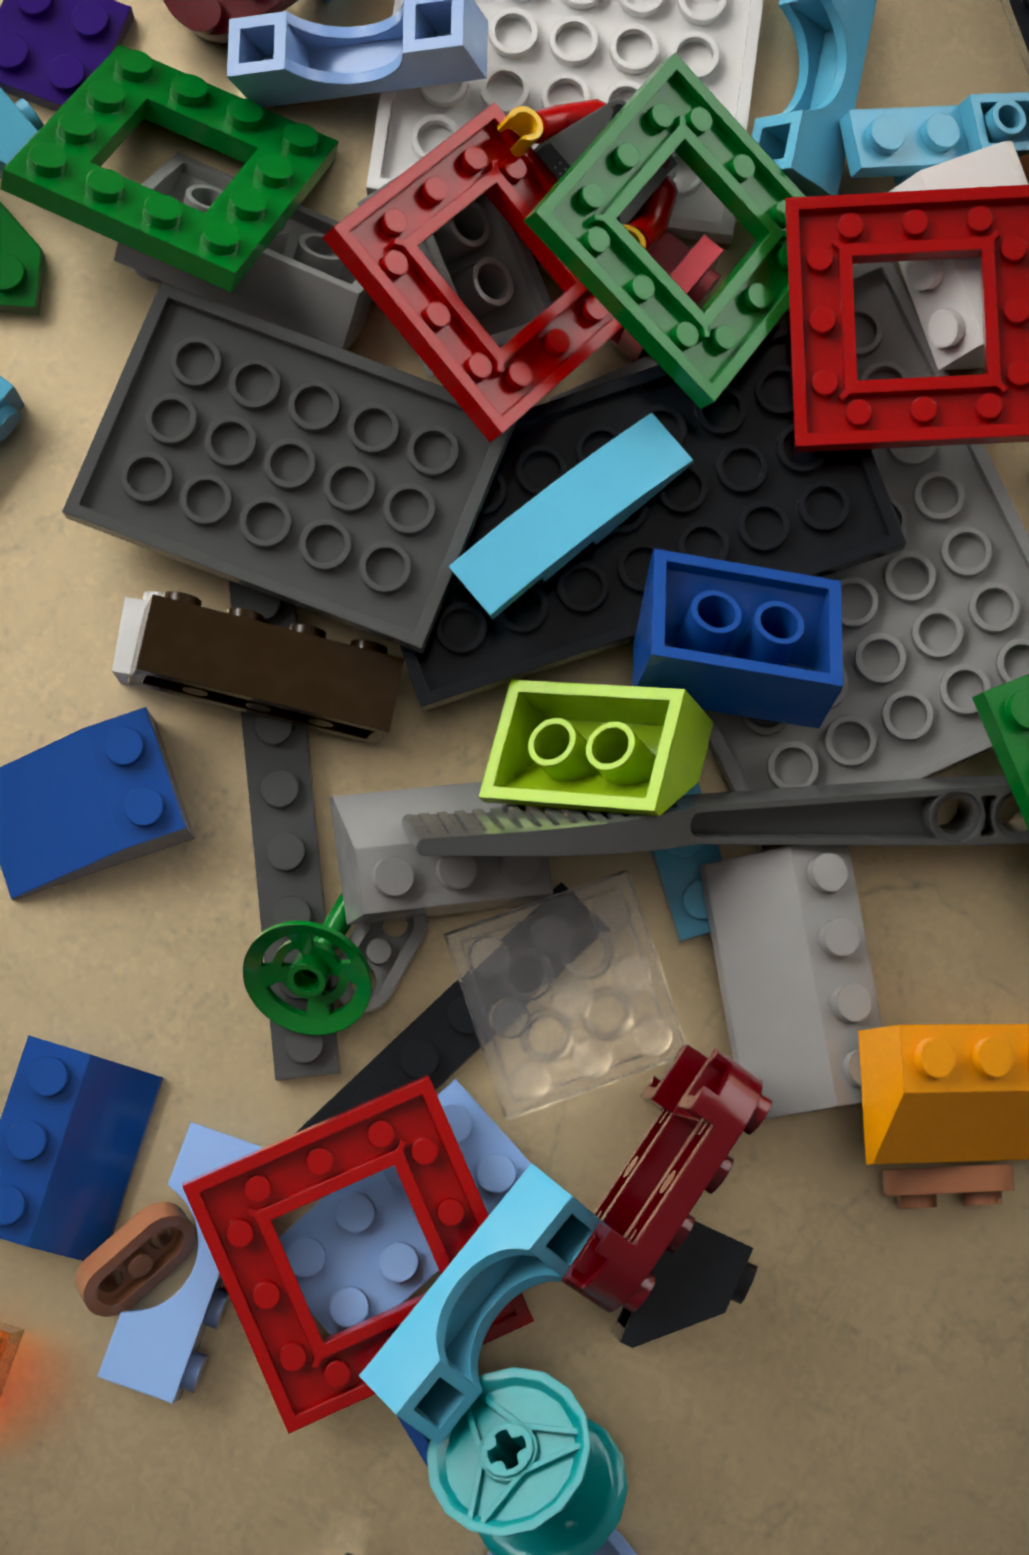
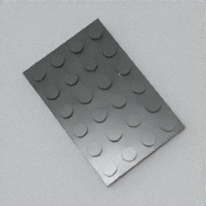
(287, 467)

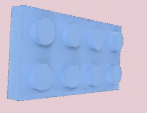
(363, 1243)

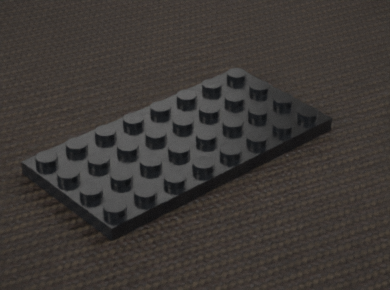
(736, 503)

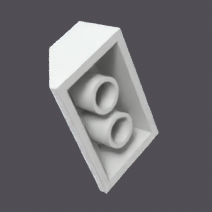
(950, 289)

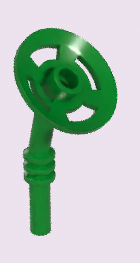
(309, 974)

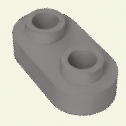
(386, 957)

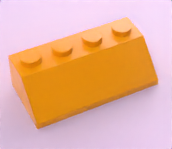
(945, 1093)

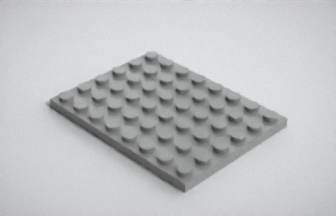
(917, 623)

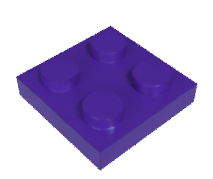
(57, 45)

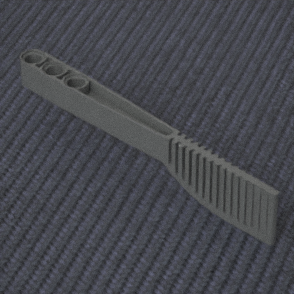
(807, 815)

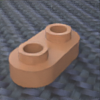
(920, 1185)
(135, 1259)

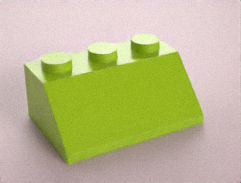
(596, 747)

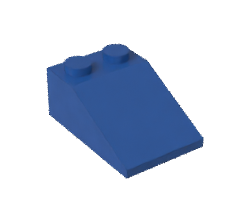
(88, 804)

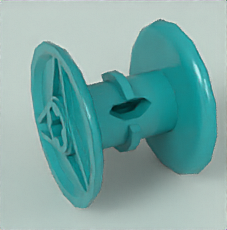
(530, 1469)

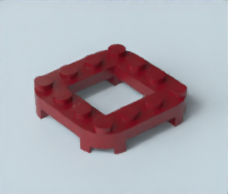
(681, 1155)

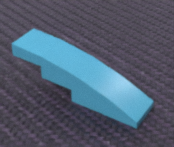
(571, 514)

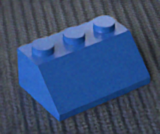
(741, 638)
(69, 1147)

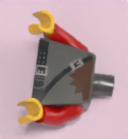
(565, 134)

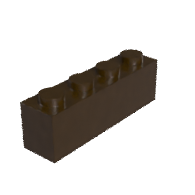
(266, 668)

